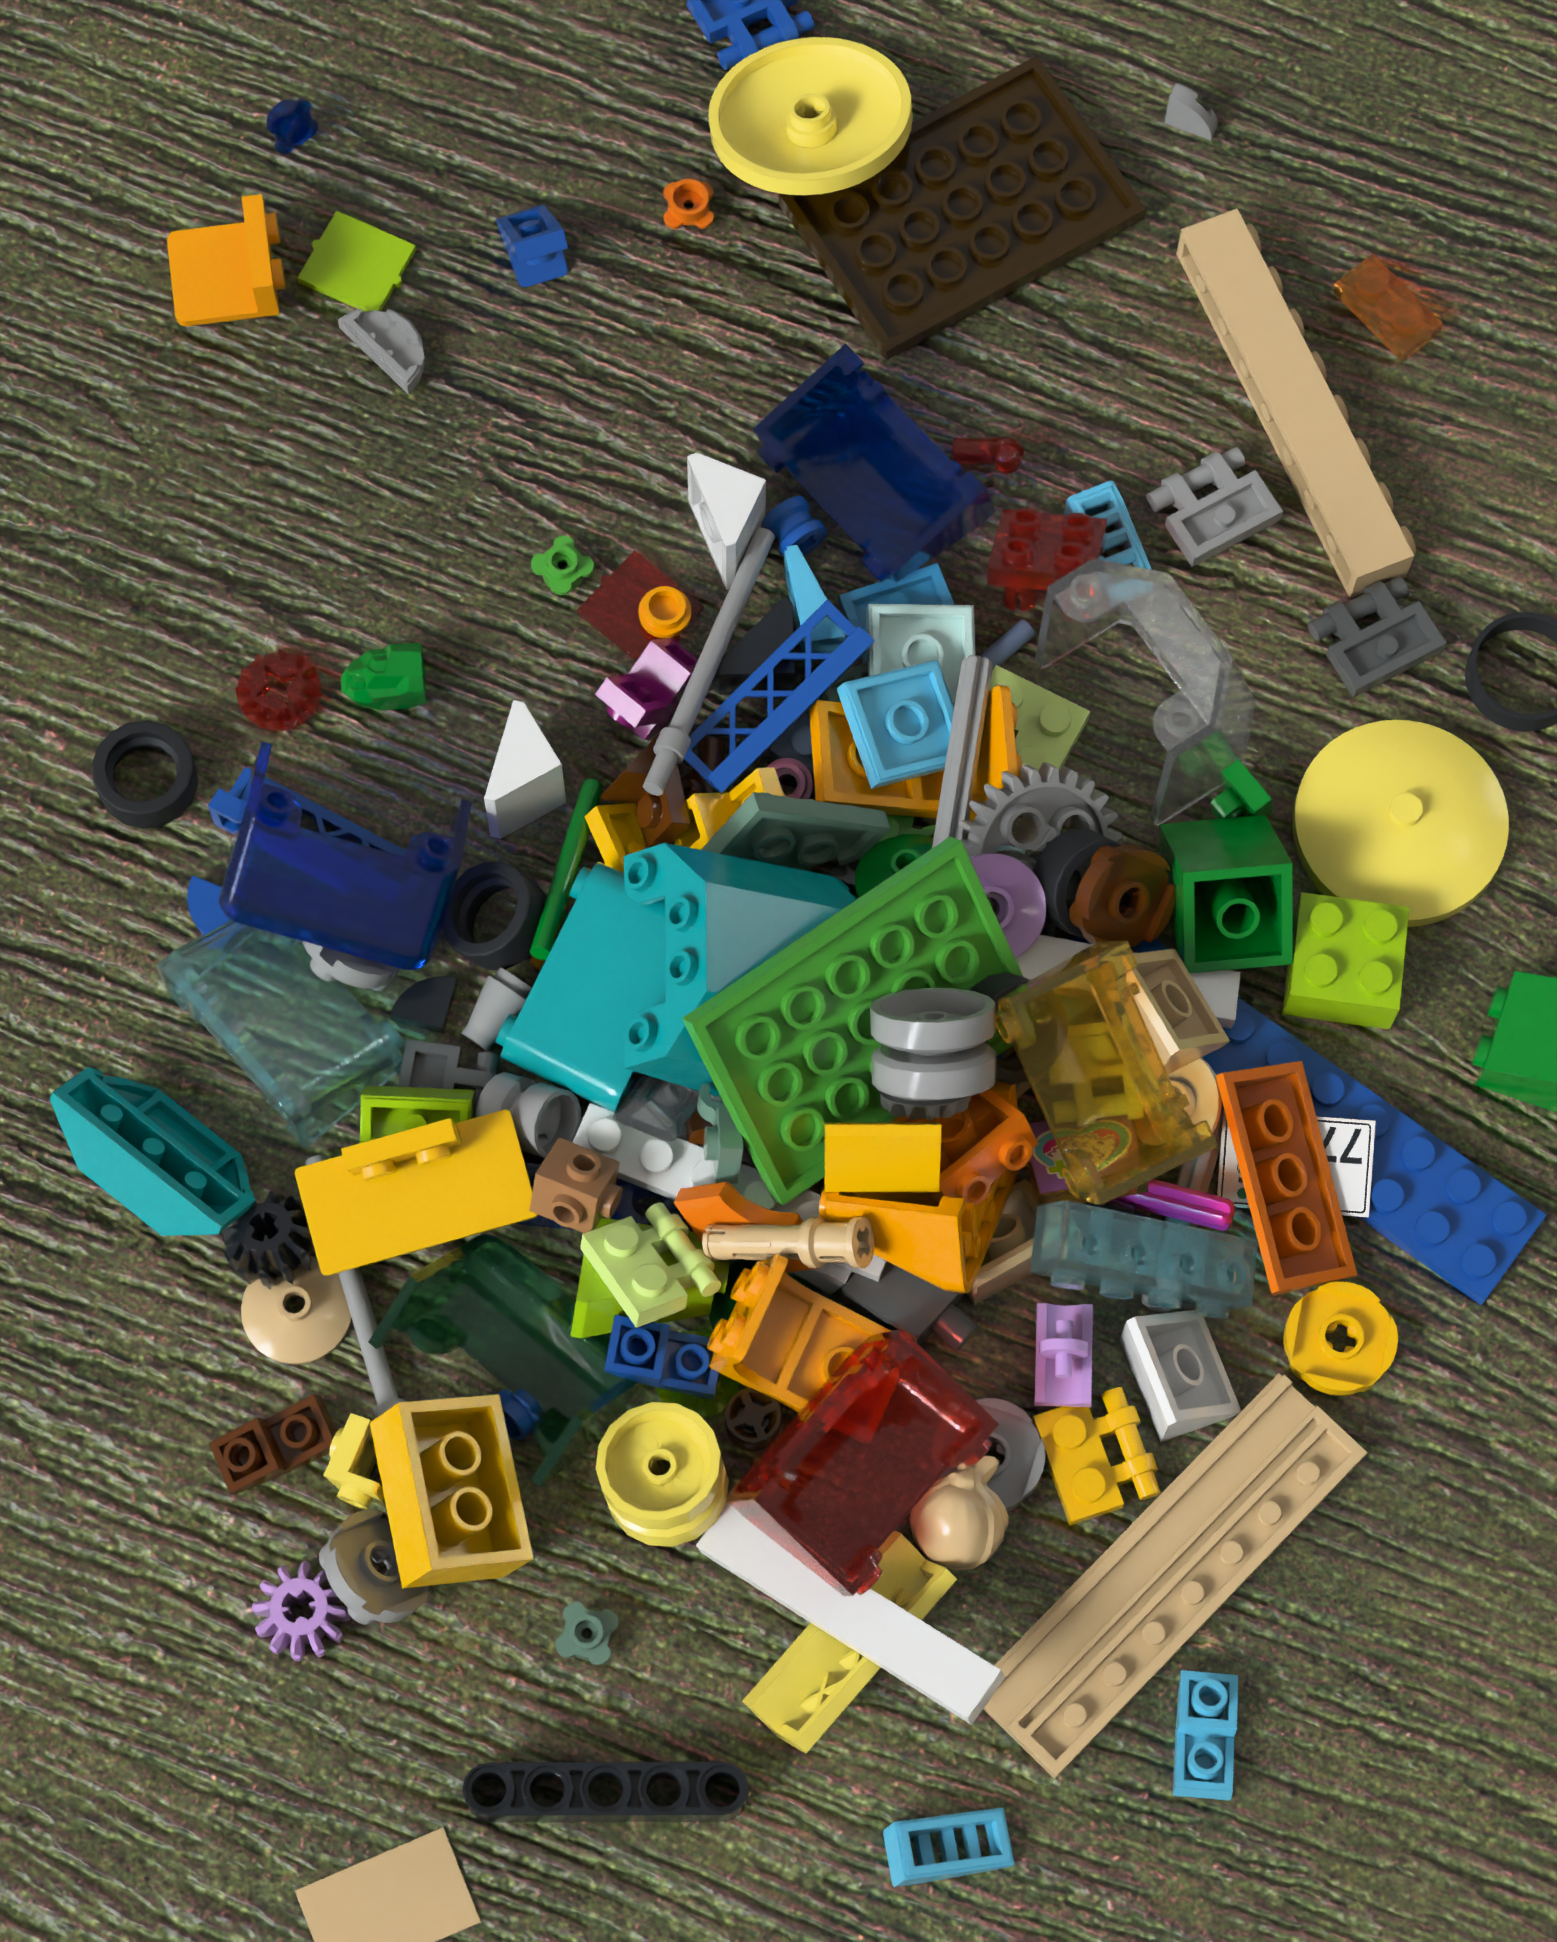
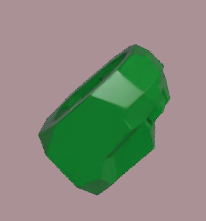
(387, 678)

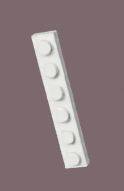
(680, 1164)

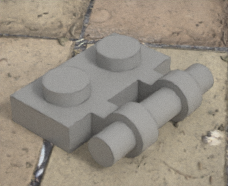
(1220, 518)

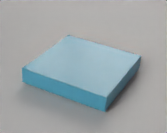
(899, 722)

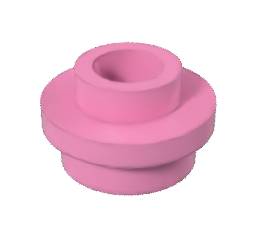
(800, 771)

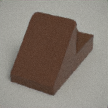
(660, 817)

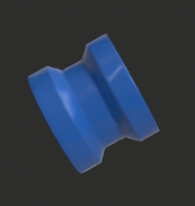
(794, 525)

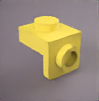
(352, 1463)

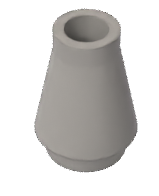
(498, 999)

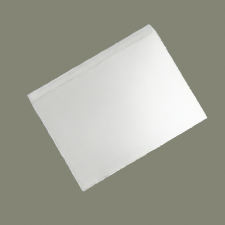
(727, 509)
(525, 776)
(1178, 1372)

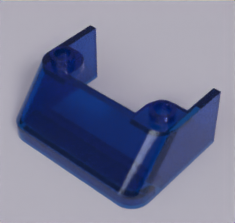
(335, 888)

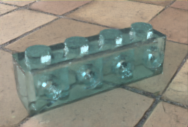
(1143, 1257)

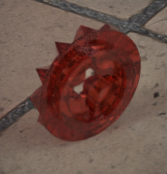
(270, 711)

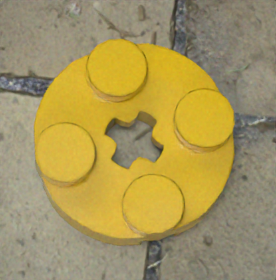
(1366, 1321)

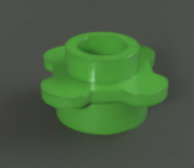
(562, 580)

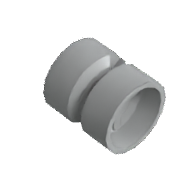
(538, 1110)

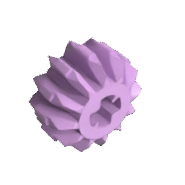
(302, 1631)

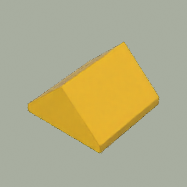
(882, 1156)

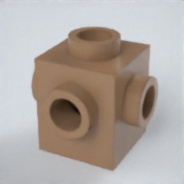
(576, 1186)

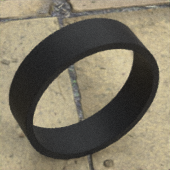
(1485, 704)

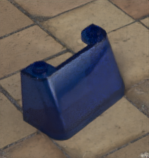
(872, 468)

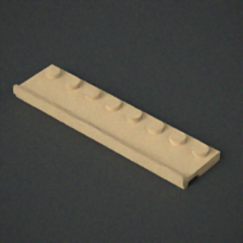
(1169, 1573)

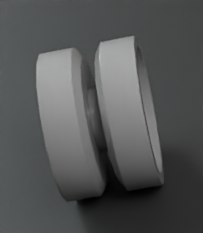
(933, 1043)

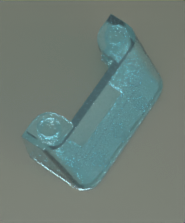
(282, 1024)

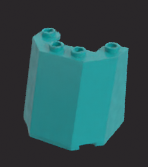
(718, 927)

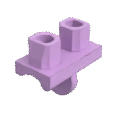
(1063, 1355)

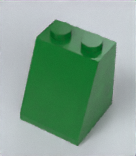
(1229, 893)
(1522, 1047)

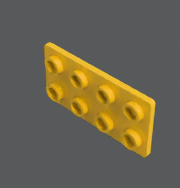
(415, 1191)

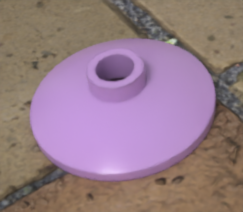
(1017, 898)

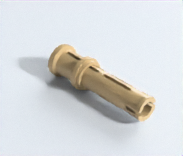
(811, 1242)

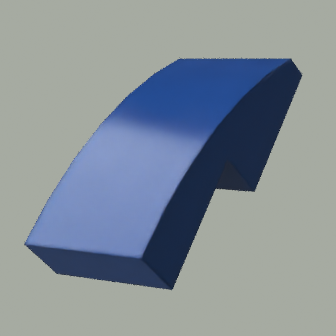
(661, 1358)

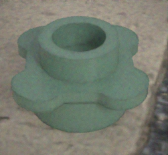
(592, 1649)

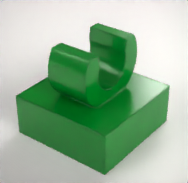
(1240, 794)

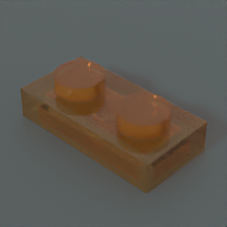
(1387, 307)

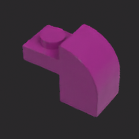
(652, 688)

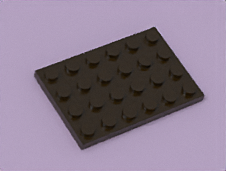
(967, 209)

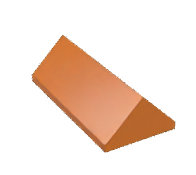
(1286, 1176)

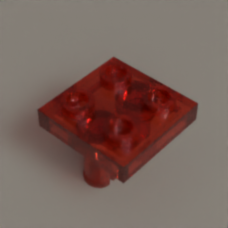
(1040, 549)

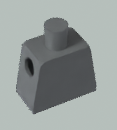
(909, 1304)

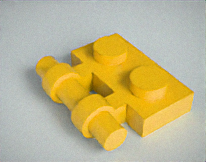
(1080, 1463)

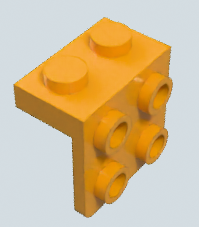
(227, 268)

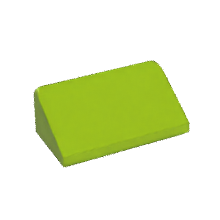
(398, 1109)

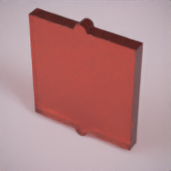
(615, 604)

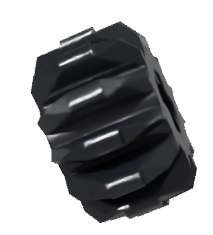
(269, 1241)

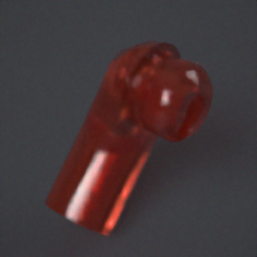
(1000, 451)

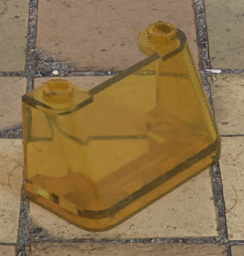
(1099, 1074)

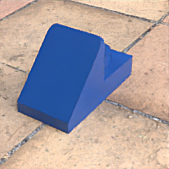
(534, 245)

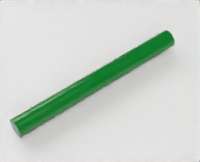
(565, 870)

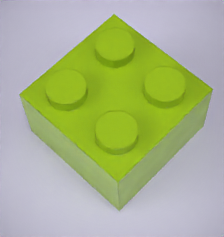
(1346, 961)

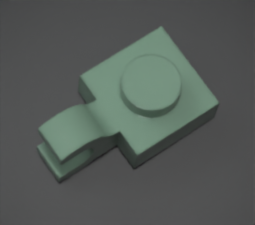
(723, 1141)

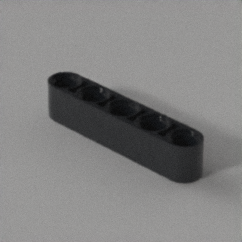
(581, 1776)

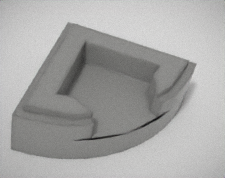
(1188, 114)

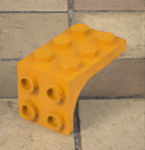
(843, 781)
(784, 1335)

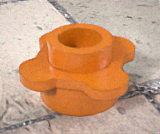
(688, 192)

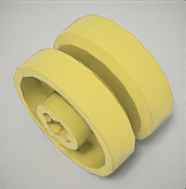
(662, 1474)

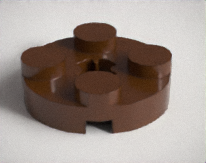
(1104, 883)

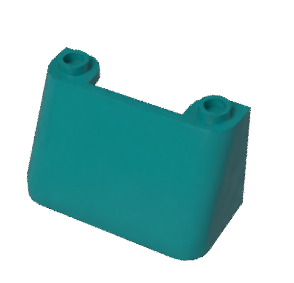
(589, 989)

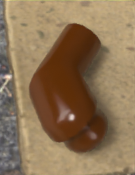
(712, 753)

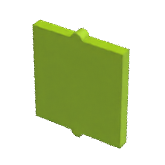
(356, 263)

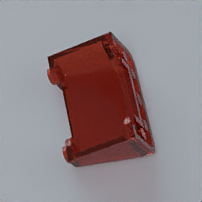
(862, 1459)

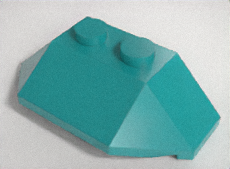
(152, 1154)

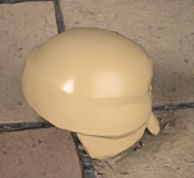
(960, 1517)

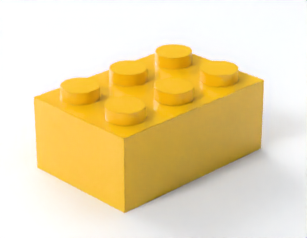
(451, 1490)

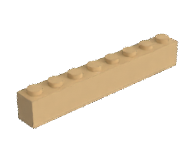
(1295, 402)

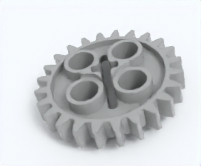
(1046, 802)

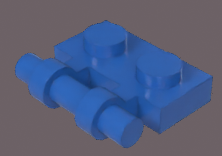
(732, 17)

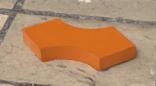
(726, 1206)

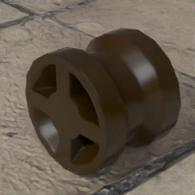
(749, 1409)

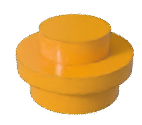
(664, 612)

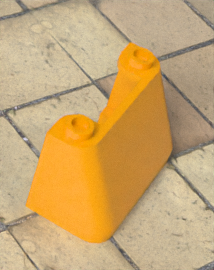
(926, 1237)

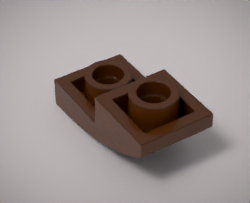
(274, 1445)

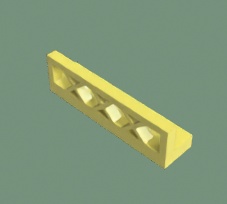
(823, 1675)

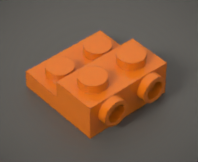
(980, 1146)

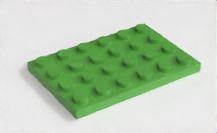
(796, 1031)

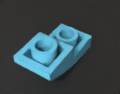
(1205, 1735)

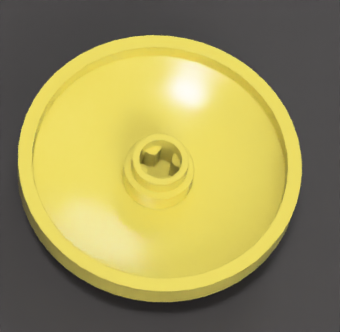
(810, 116)
(1401, 819)

